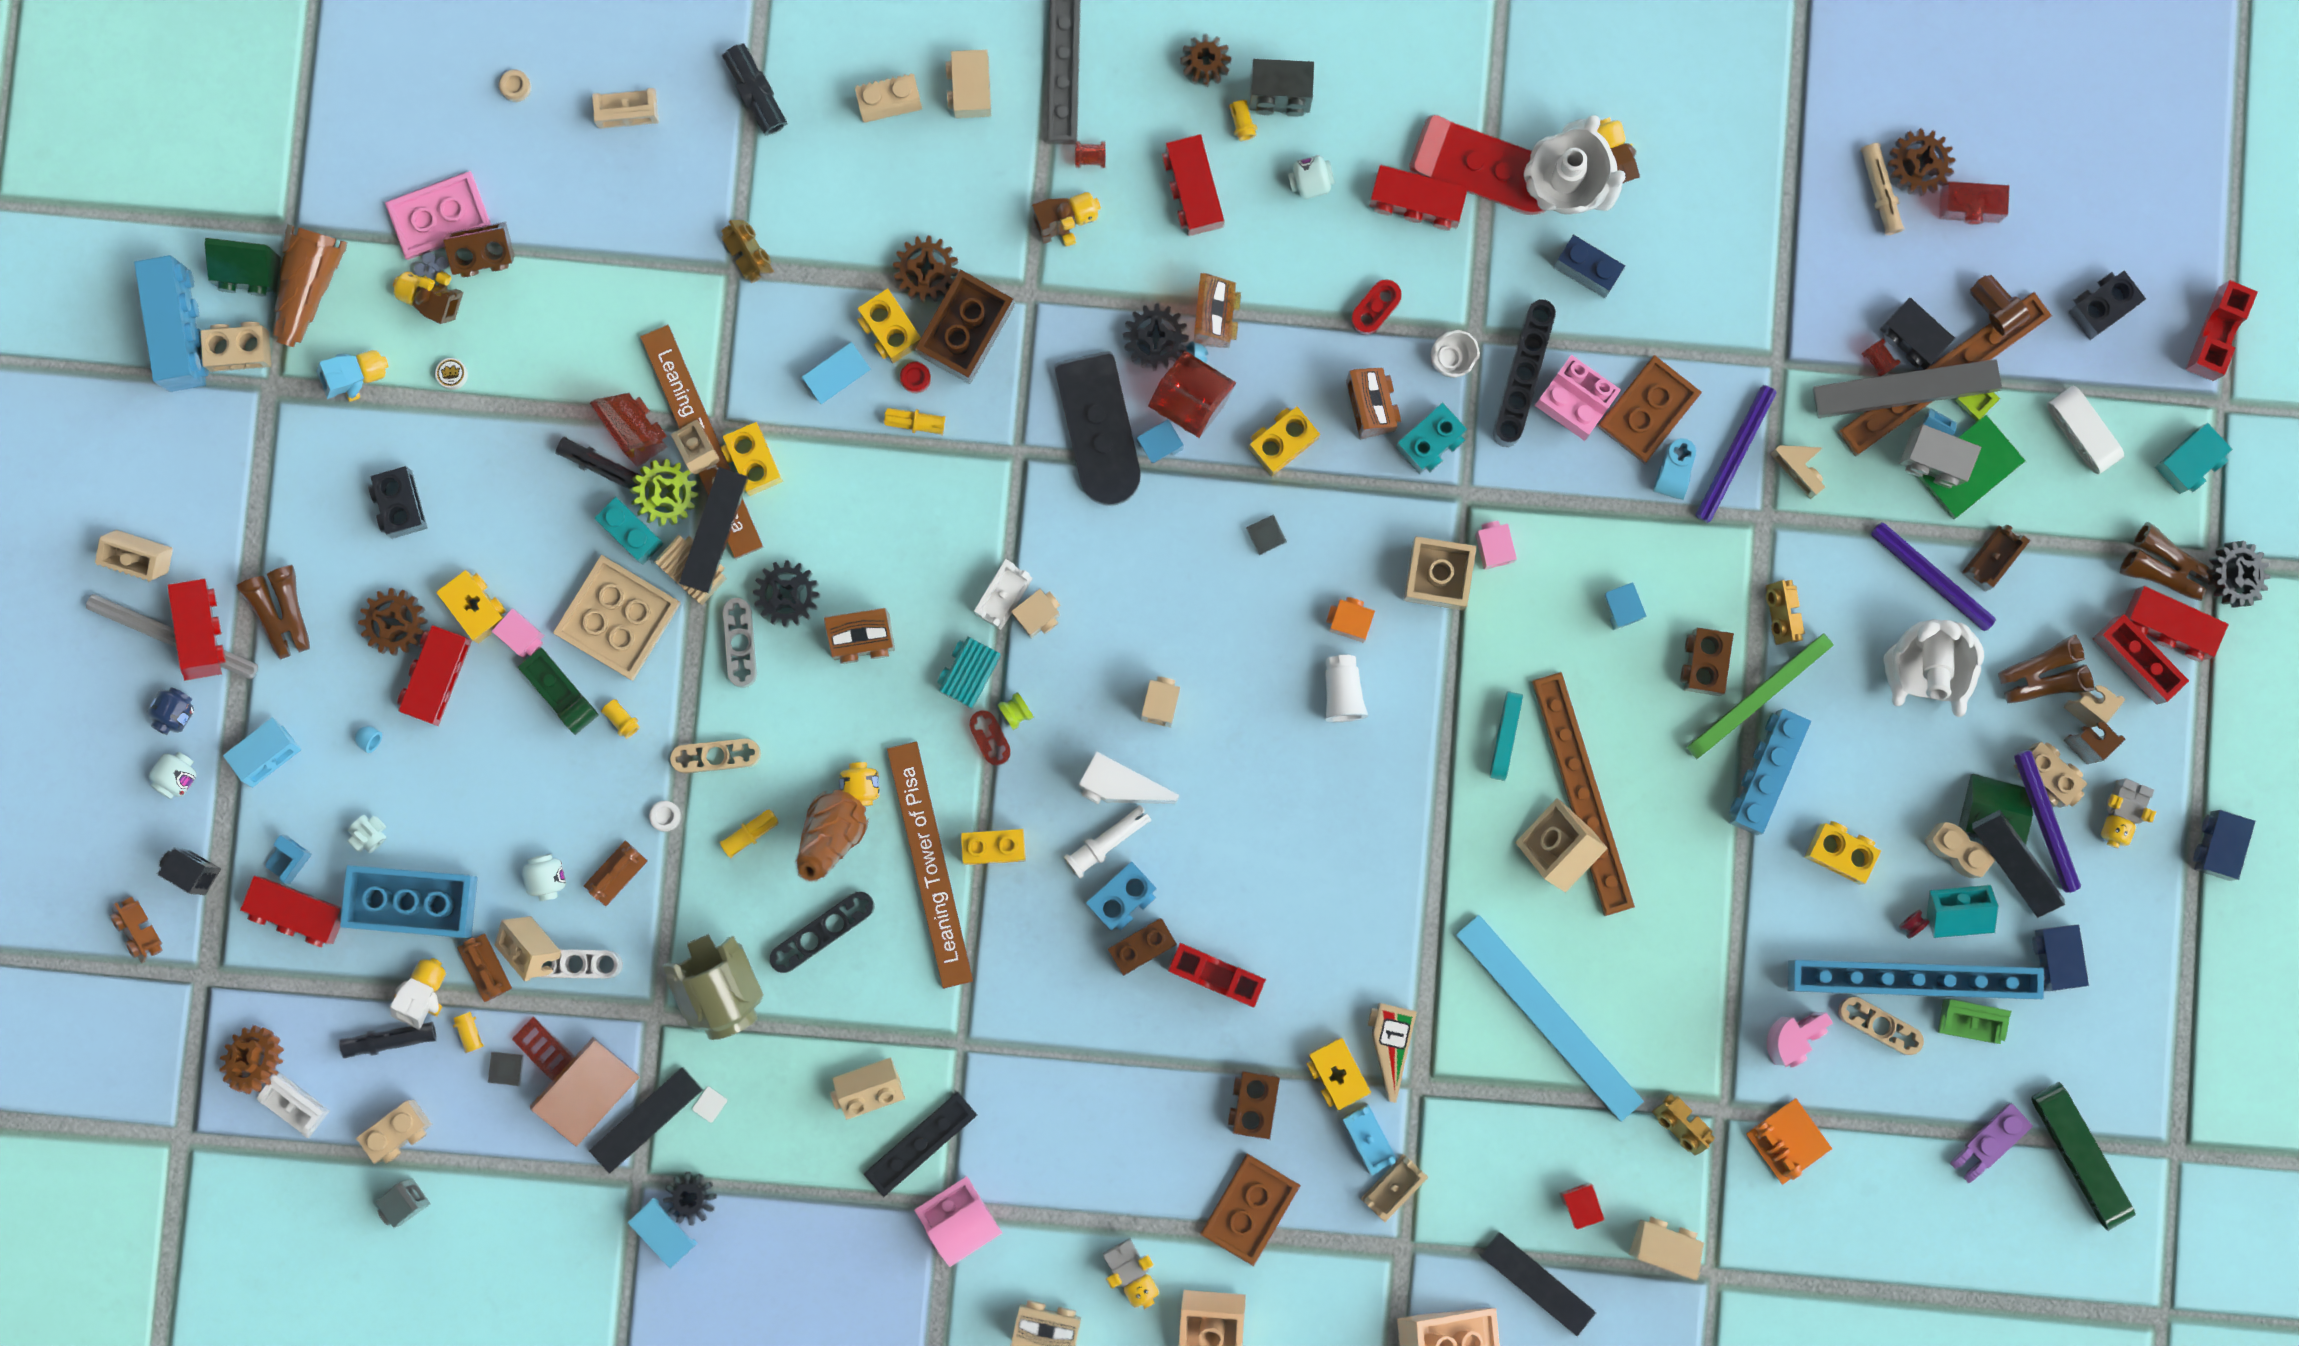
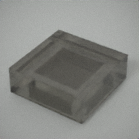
(1266, 535)
(505, 1068)

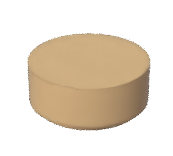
(515, 85)

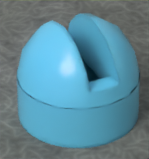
(1197, 350)
(368, 738)

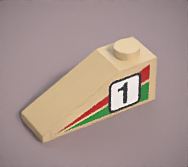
(1391, 1040)

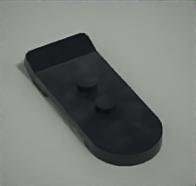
(1099, 427)

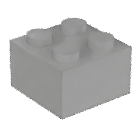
(1939, 456)

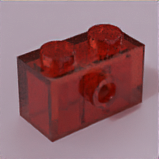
(1974, 202)

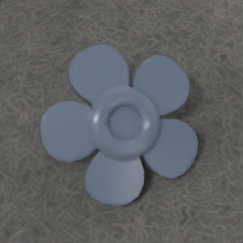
(431, 267)

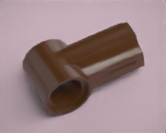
(2002, 309)

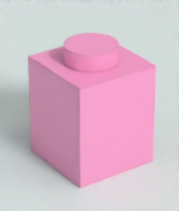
(1495, 545)
(519, 634)

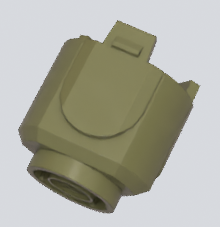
(715, 987)

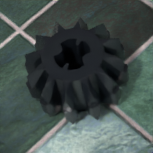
(689, 1209)

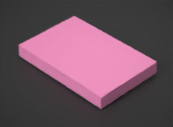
(431, 212)

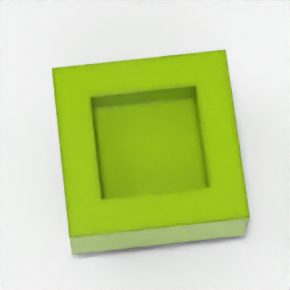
(1978, 404)

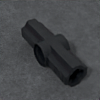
(754, 89)

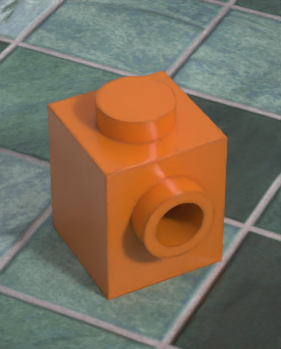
(1350, 619)

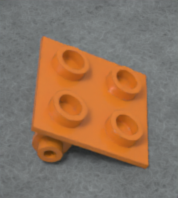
(1789, 1141)

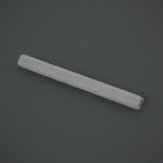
(160, 631)

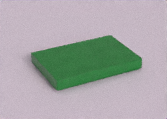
(1994, 463)

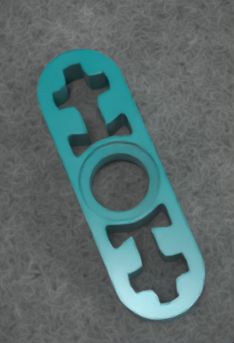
(1506, 736)

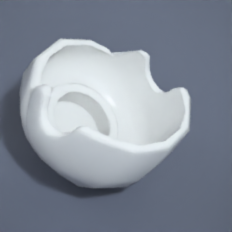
(1454, 353)

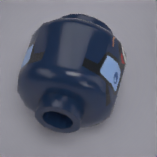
(170, 711)

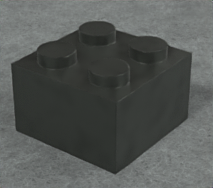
(1281, 86)

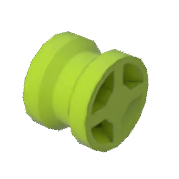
(1015, 711)

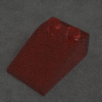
(630, 426)

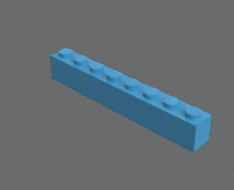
(1915, 979)

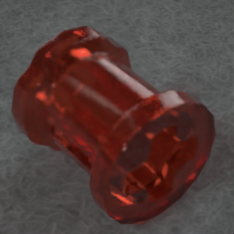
(1090, 154)
(1881, 358)

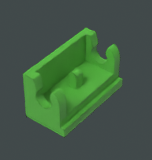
(1974, 1021)

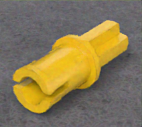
(914, 421)
(749, 833)

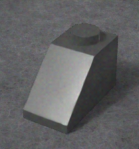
(401, 1203)

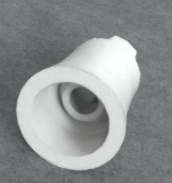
(1343, 690)

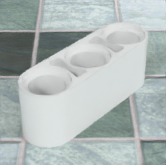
(2085, 430)
(591, 966)

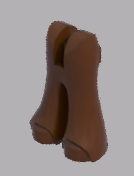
(2142, 566)
(258, 596)
(2069, 681)

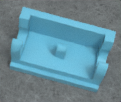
(836, 373)
(262, 752)
(1369, 1139)
(661, 1233)

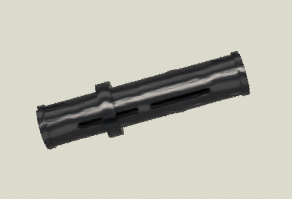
(589, 459)
(382, 1041)

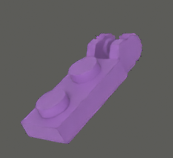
(1993, 1141)

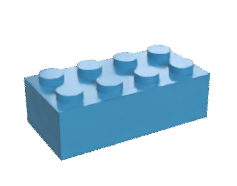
(170, 323)
(408, 901)

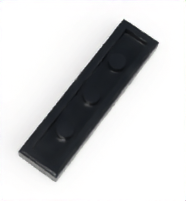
(713, 530)
(2018, 863)
(646, 1120)
(920, 1144)
(1538, 1283)

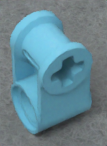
(1674, 474)

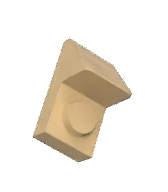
(695, 447)
(1793, 461)

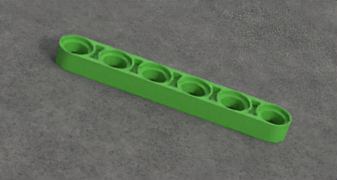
(1760, 696)

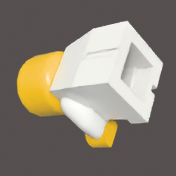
(417, 995)

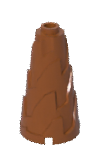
(304, 278)
(830, 830)

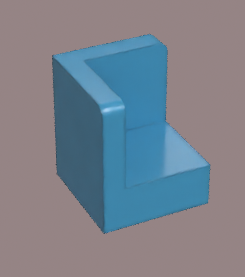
(1160, 441)
(1624, 606)
(287, 859)

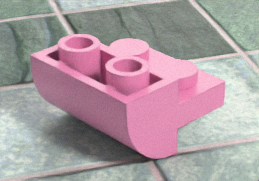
(1578, 397)
(1788, 1038)
(958, 1221)

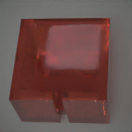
(1192, 394)

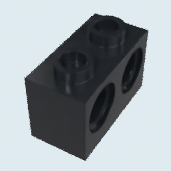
(2109, 308)
(405, 499)
(188, 871)

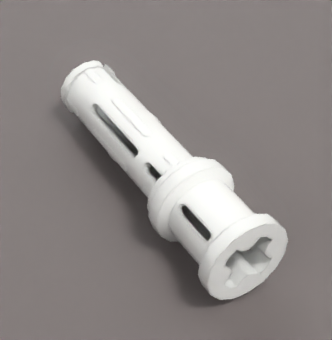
(1095, 850)

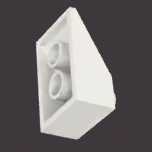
(1118, 784)

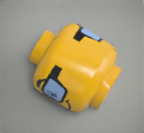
(860, 782)

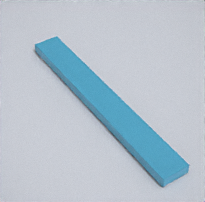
(1549, 1018)

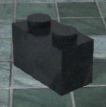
(1916, 334)

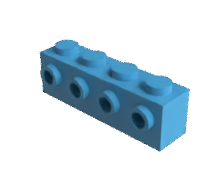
(1770, 771)

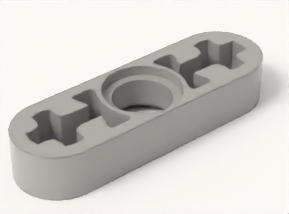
(730, 620)

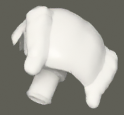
(1574, 170)
(1936, 663)

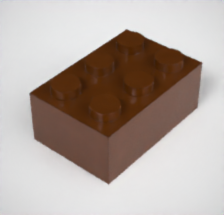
(965, 326)

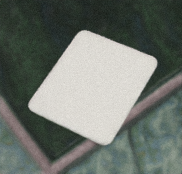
(709, 1104)

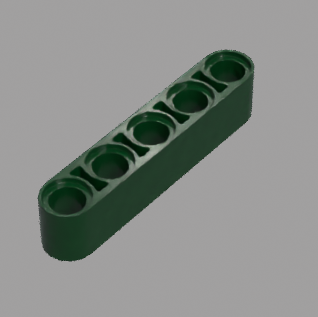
(2083, 1156)

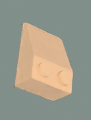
(1212, 1319)
(1451, 1328)

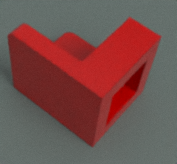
(1582, 1205)

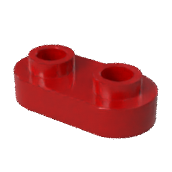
(1375, 307)

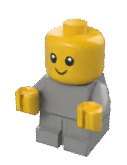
(2125, 808)
(1130, 1271)

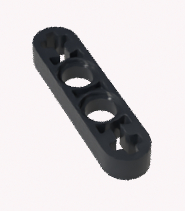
(820, 929)

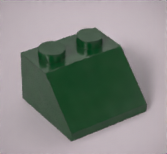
(242, 266)
(1990, 795)

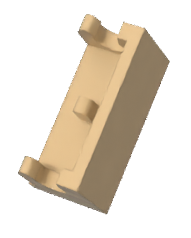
(625, 108)
(2093, 710)
(526, 947)
(1394, 1187)

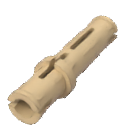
(1886, 202)

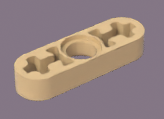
(692, 751)
(1905, 1029)

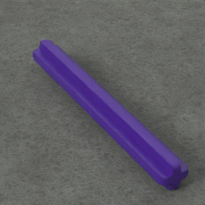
(1735, 453)
(1933, 576)
(2047, 821)

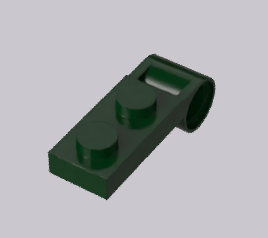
(558, 691)

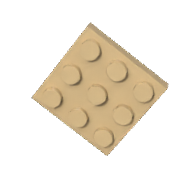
(617, 617)

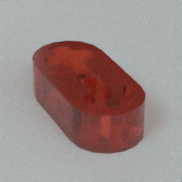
(997, 735)

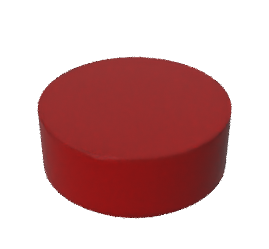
(915, 377)

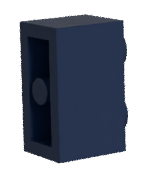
(1589, 266)
(2223, 845)
(2061, 957)

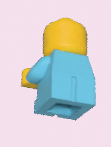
(348, 372)

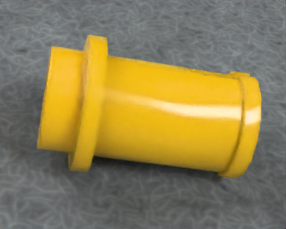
(1242, 120)
(620, 719)
(468, 1032)

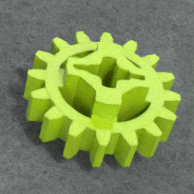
(671, 501)

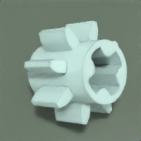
(367, 834)

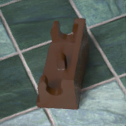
(1995, 557)
(2092, 747)

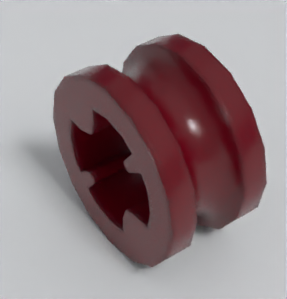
(1914, 924)

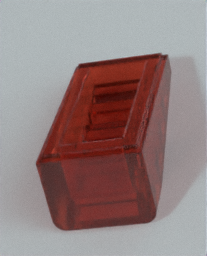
(536, 1056)

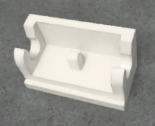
(1003, 594)
(293, 1104)

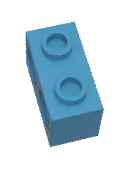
(1116, 890)

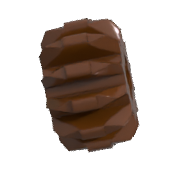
(1216, 56)

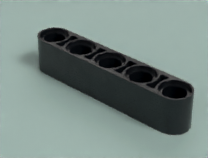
(1531, 360)

